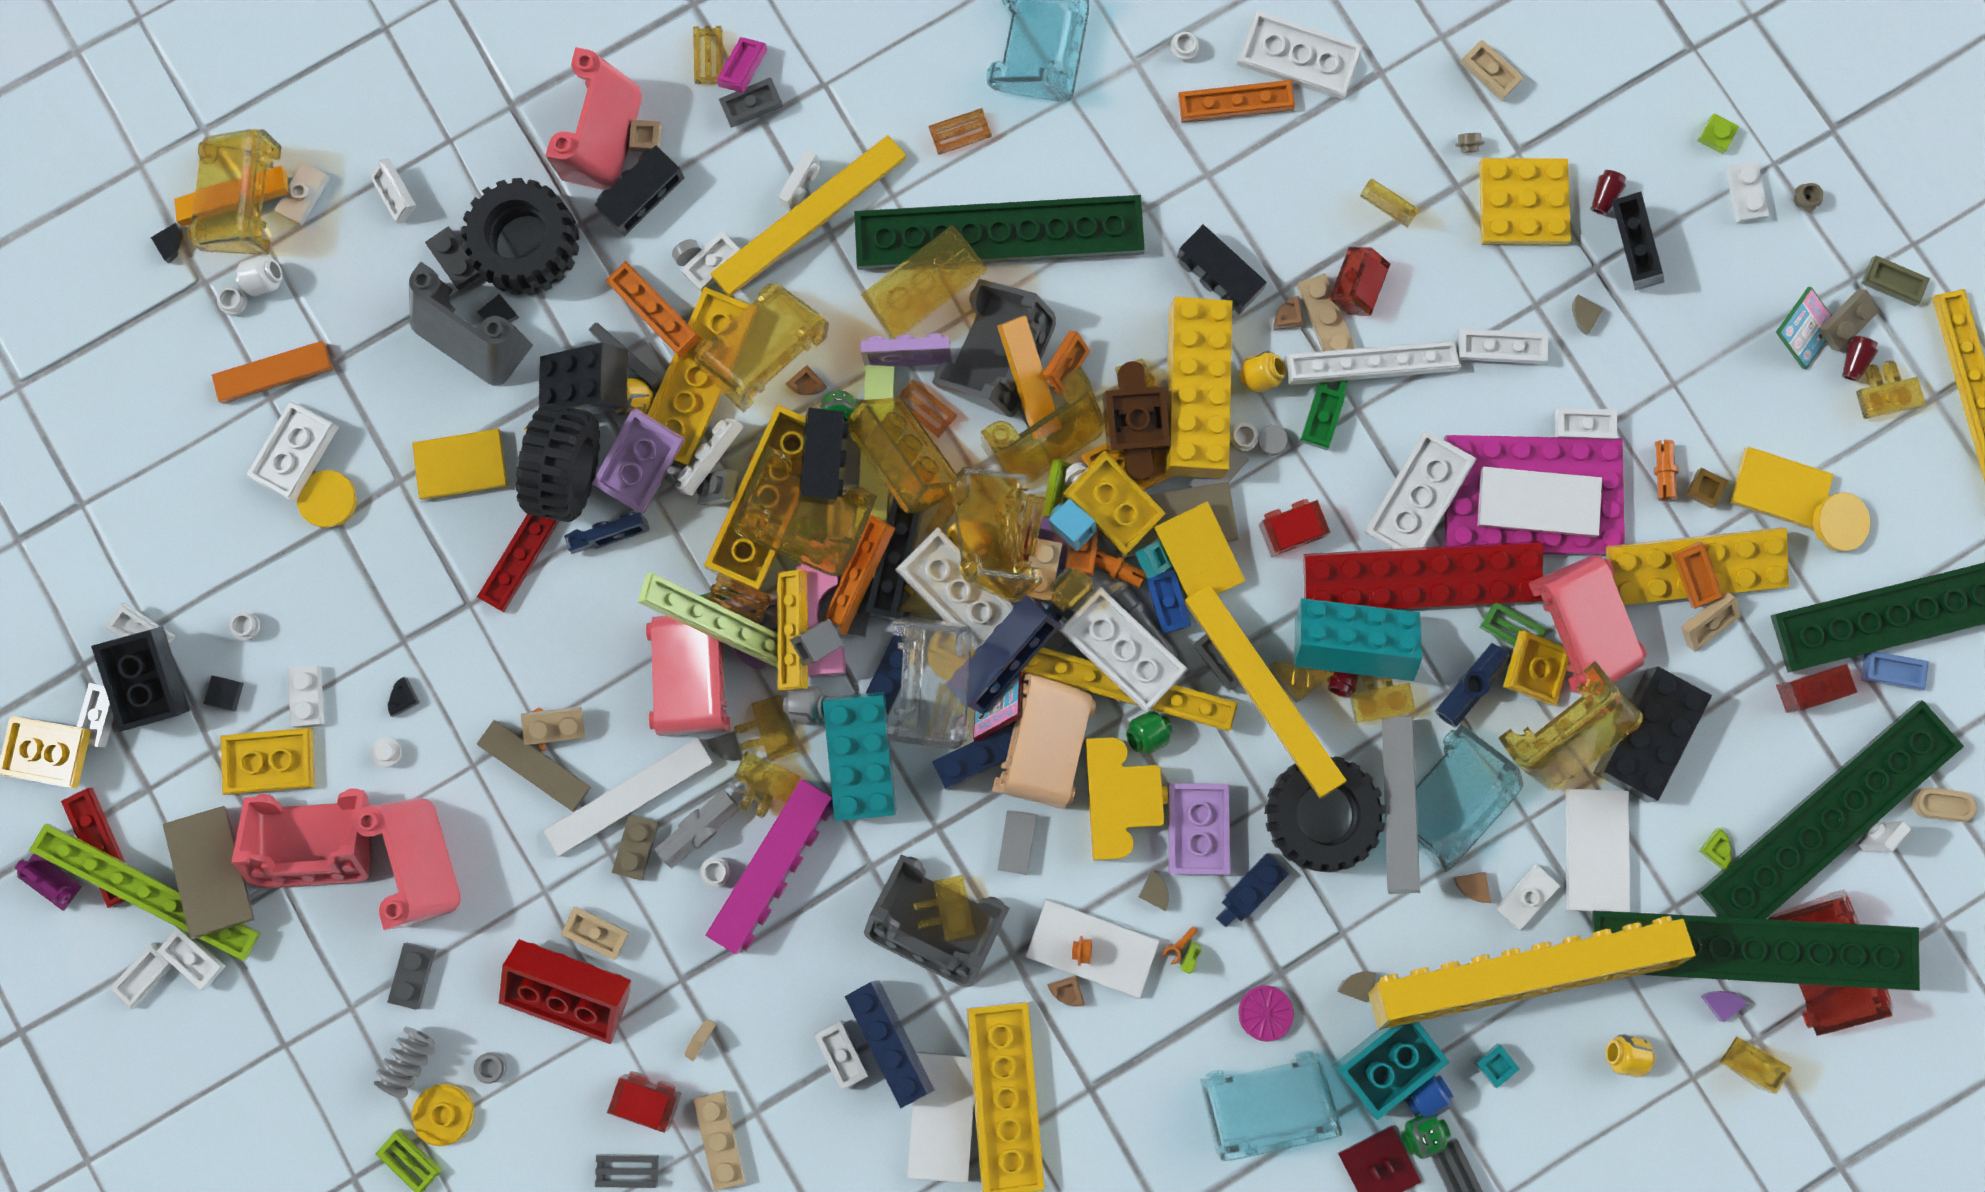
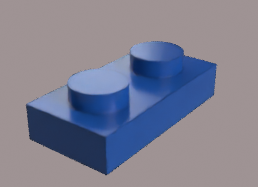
(1168, 602)

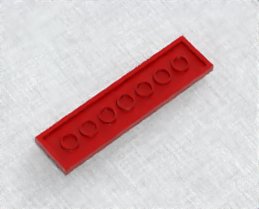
(1426, 575)

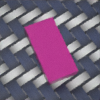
(742, 64)

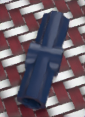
(1461, 698)

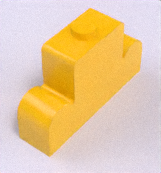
(1120, 797)

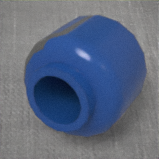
(1430, 1098)

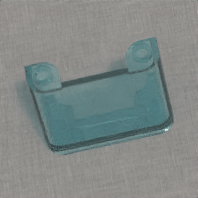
(1041, 49)
(1463, 796)
(1270, 1108)

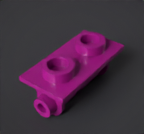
(48, 880)

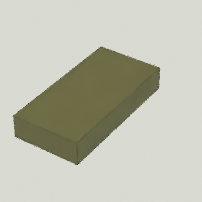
(1895, 280)

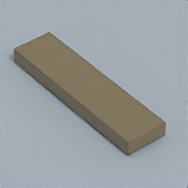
(534, 765)

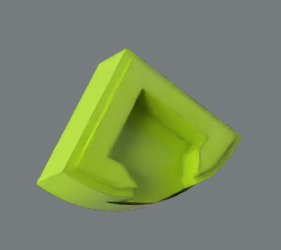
(1717, 849)
(1189, 959)

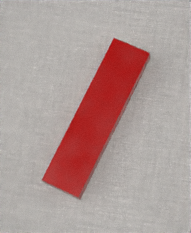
(517, 561)
(92, 827)

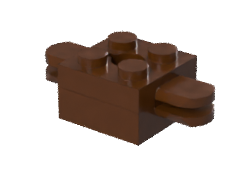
(1136, 420)

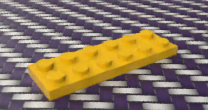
(686, 394)
(1739, 560)
(1005, 1098)

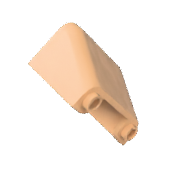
(1046, 743)

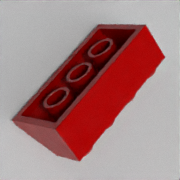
(563, 991)

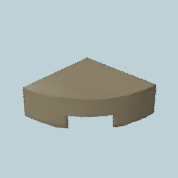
(1585, 313)
(1155, 891)
(1358, 985)

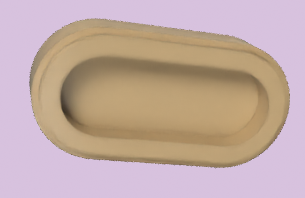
(1944, 804)

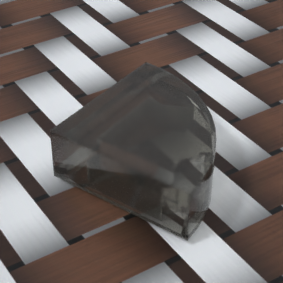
(726, 746)

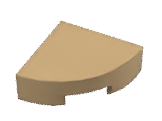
(699, 1039)

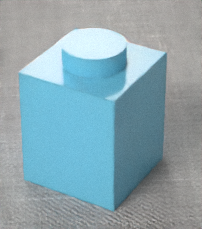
(1072, 524)

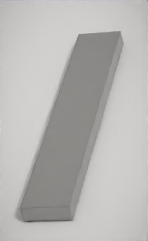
(1400, 806)

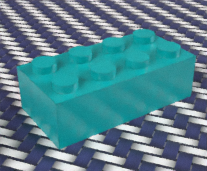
(1357, 639)
(859, 756)

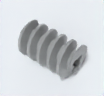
(406, 1063)

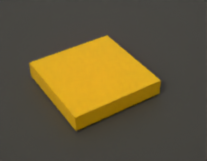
(1537, 668)

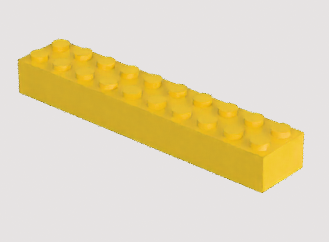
(1530, 973)

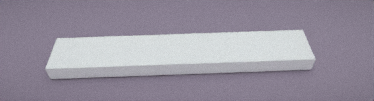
(1372, 362)
(628, 797)

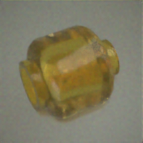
(1071, 590)

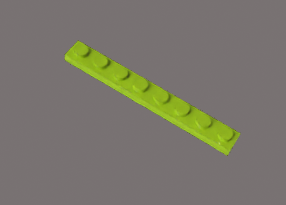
(133, 886)

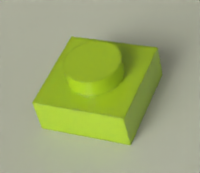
(1718, 133)

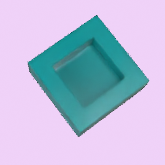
(1153, 559)
(1497, 1065)

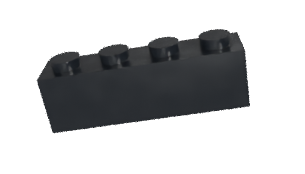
(888, 584)

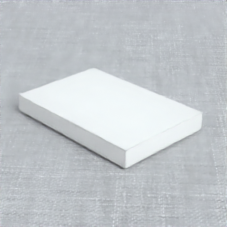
(292, 451)

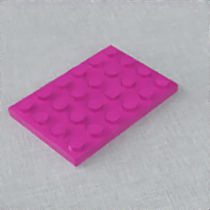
(1540, 454)

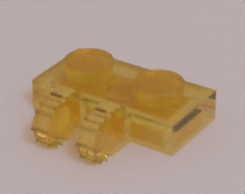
(1890, 397)
(1381, 702)
(773, 728)
(766, 777)
(953, 908)

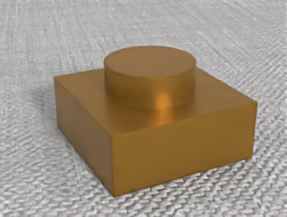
(1706, 488)

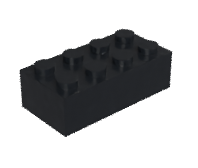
(1651, 753)

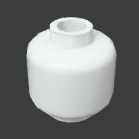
(259, 275)

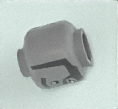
(805, 706)

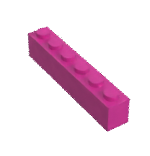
(770, 867)

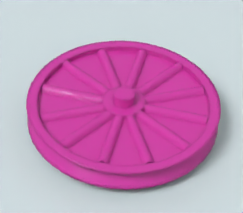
(1266, 1013)

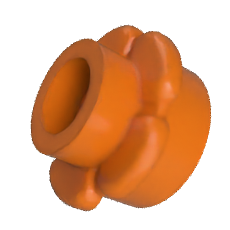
(1082, 951)

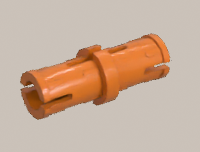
(1666, 470)
(1119, 568)

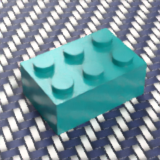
(1390, 1066)

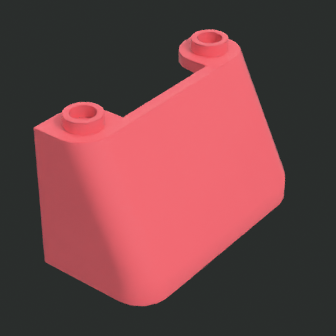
(601, 141)
(1590, 619)
(686, 680)
(301, 843)
(417, 860)

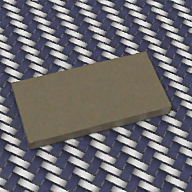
(1181, 500)
(207, 881)

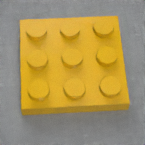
(1524, 201)

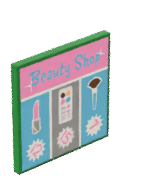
(1801, 328)

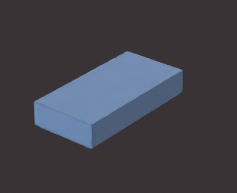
(1895, 670)

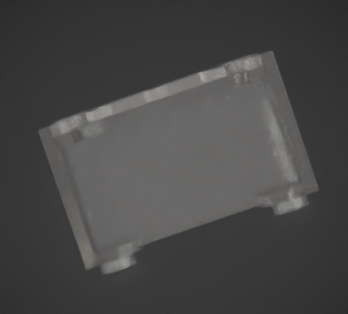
(933, 683)

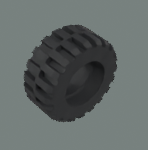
(500, 207)
(557, 462)
(1330, 856)

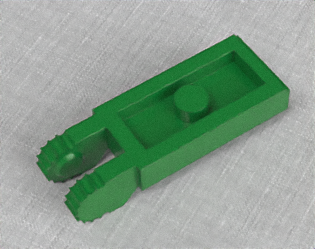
(1323, 415)

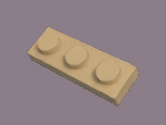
(1324, 314)
(719, 1140)

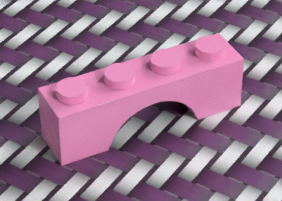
(818, 589)

